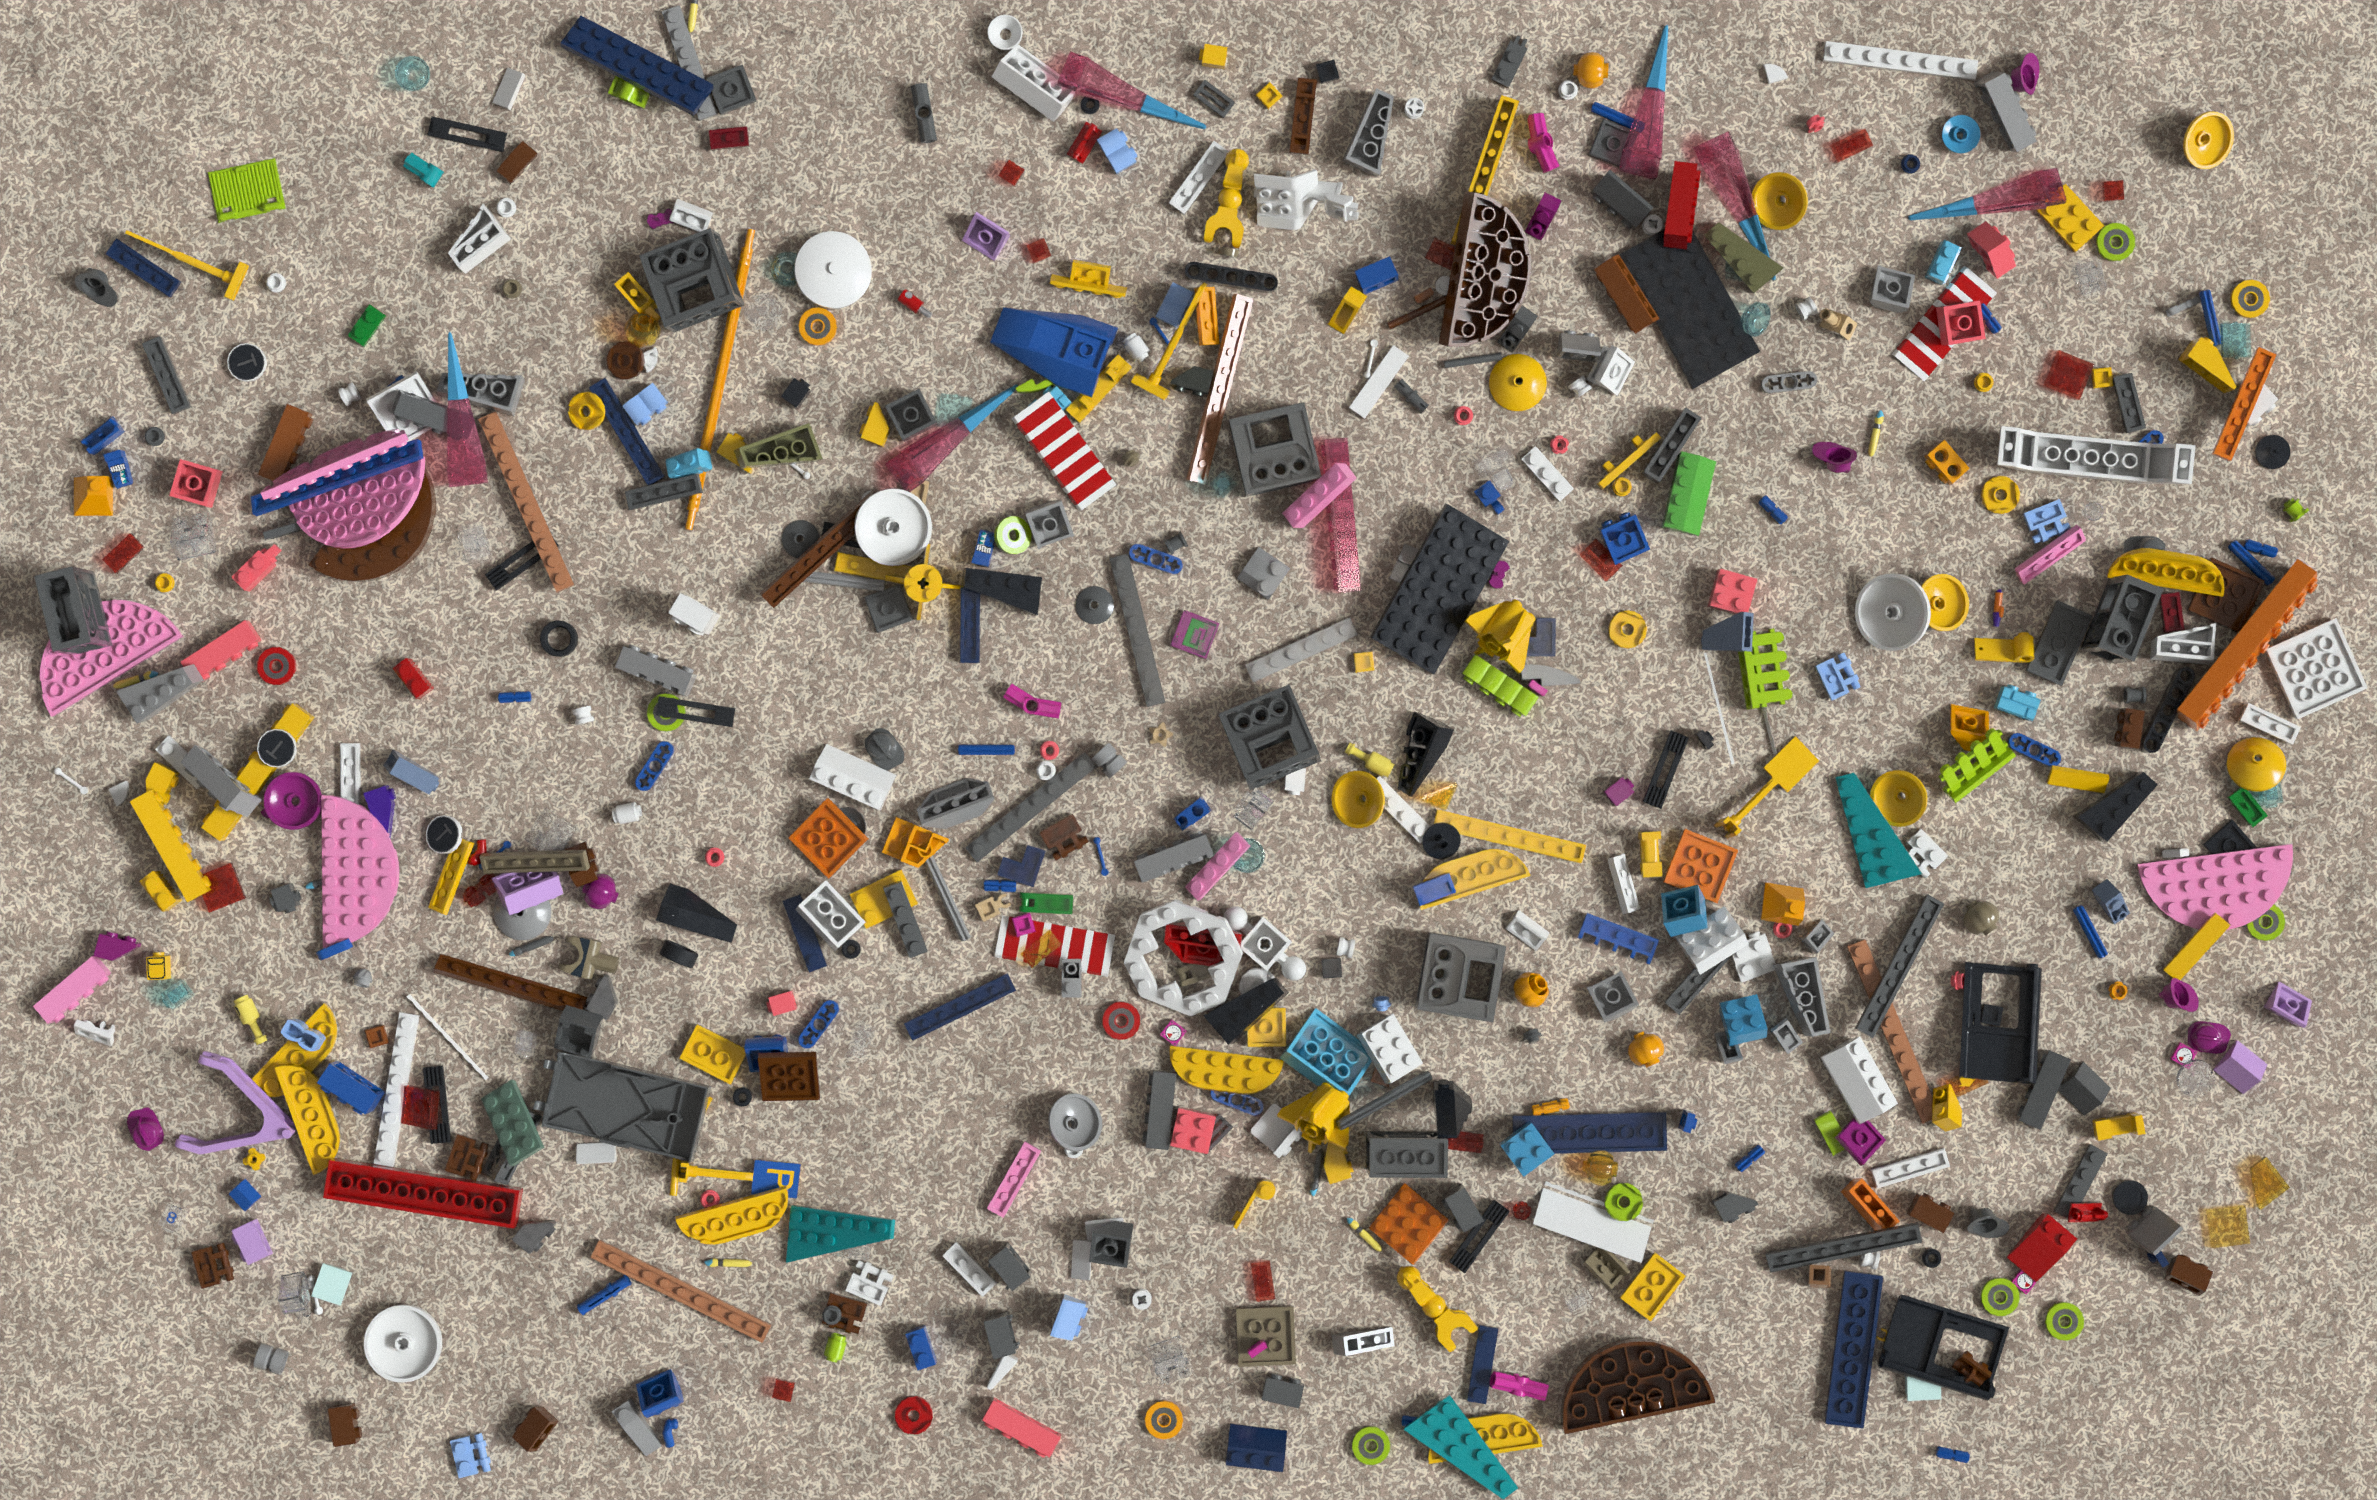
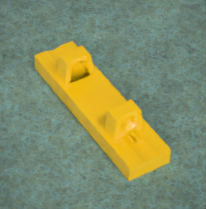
(1083, 404)
(1642, 447)

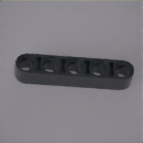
(1221, 280)
(2173, 703)

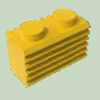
(160, 891)

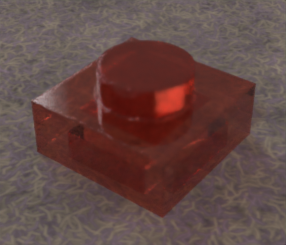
(1011, 173)
(2113, 191)
(1038, 250)
(783, 1390)

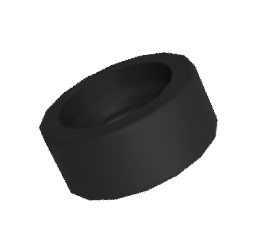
(573, 638)
(678, 954)

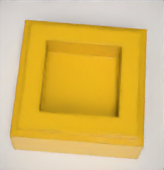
(1269, 95)
(2102, 377)
(1363, 662)

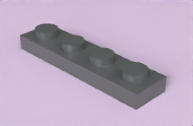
(166, 375)
(663, 492)
(905, 919)
(1691, 987)
(2081, 1179)

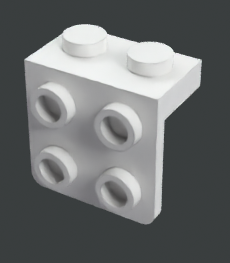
(1275, 1132)

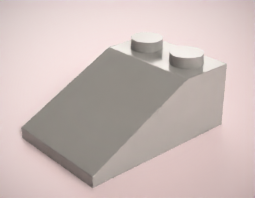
(1578, 347)
(2153, 1230)

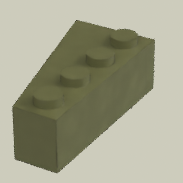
(1745, 259)
(781, 449)

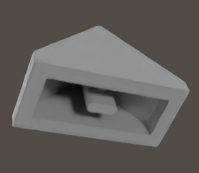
(1817, 937)
(1727, 1053)

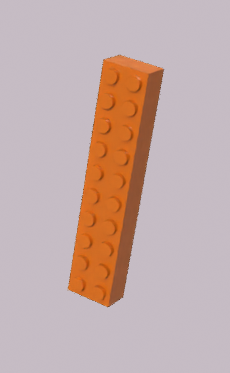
(2248, 645)

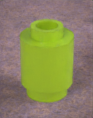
(835, 1347)

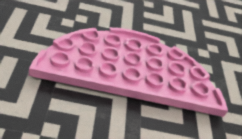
(334, 459)
(361, 510)
(135, 634)
(357, 871)
(2231, 883)

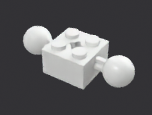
(1292, 967)

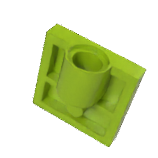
(628, 92)

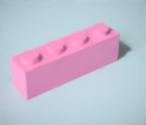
(1319, 495)
(72, 989)

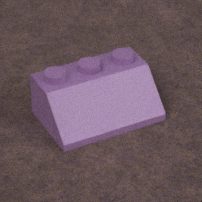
(526, 889)

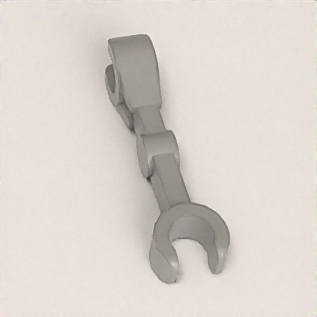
(2189, 303)

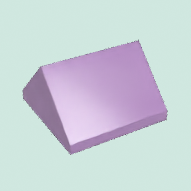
(985, 236)
(2289, 1005)
(2241, 1067)

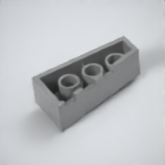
(2006, 110)
(1369, 138)
(490, 392)
(655, 670)
(155, 694)
(219, 782)
(1174, 857)
(1805, 993)

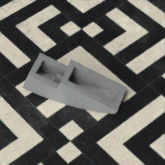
(1547, 675)

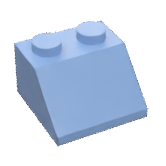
(1068, 1318)

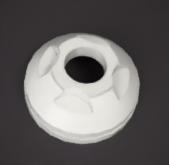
(1005, 22)

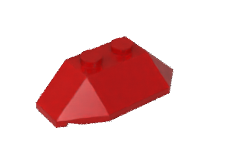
(1194, 948)

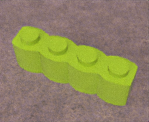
(1500, 685)

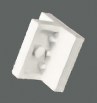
(1611, 369)

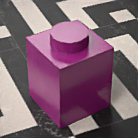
(1619, 791)

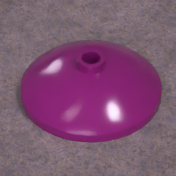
(279, 799)

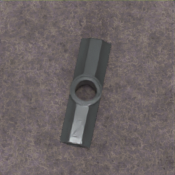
(922, 101)

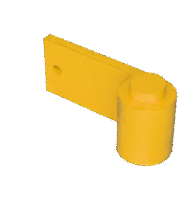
(2005, 650)
(1264, 1189)

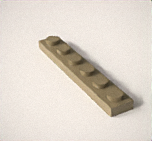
(534, 861)

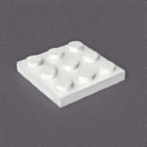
(383, 401)

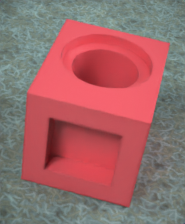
(781, 1003)

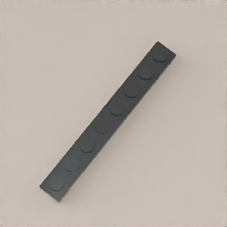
(1137, 630)
(1031, 807)
(1899, 966)
(1844, 1247)

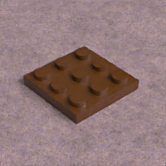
(2239, 598)
(789, 1076)

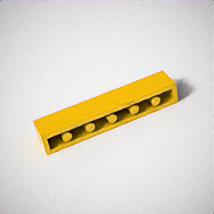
(170, 845)

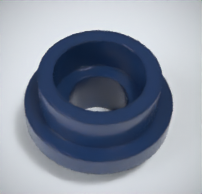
(1916, 163)

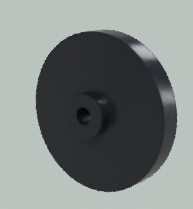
(2272, 452)
(2130, 1197)

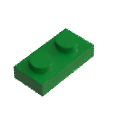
(366, 325)
(2247, 806)

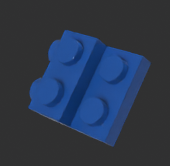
(1623, 537)

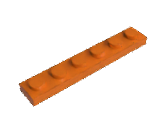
(2244, 404)

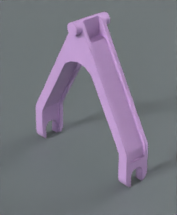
(276, 1122)

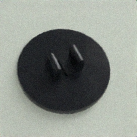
(1441, 840)

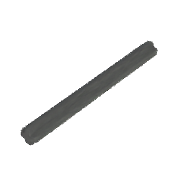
(1384, 1100)

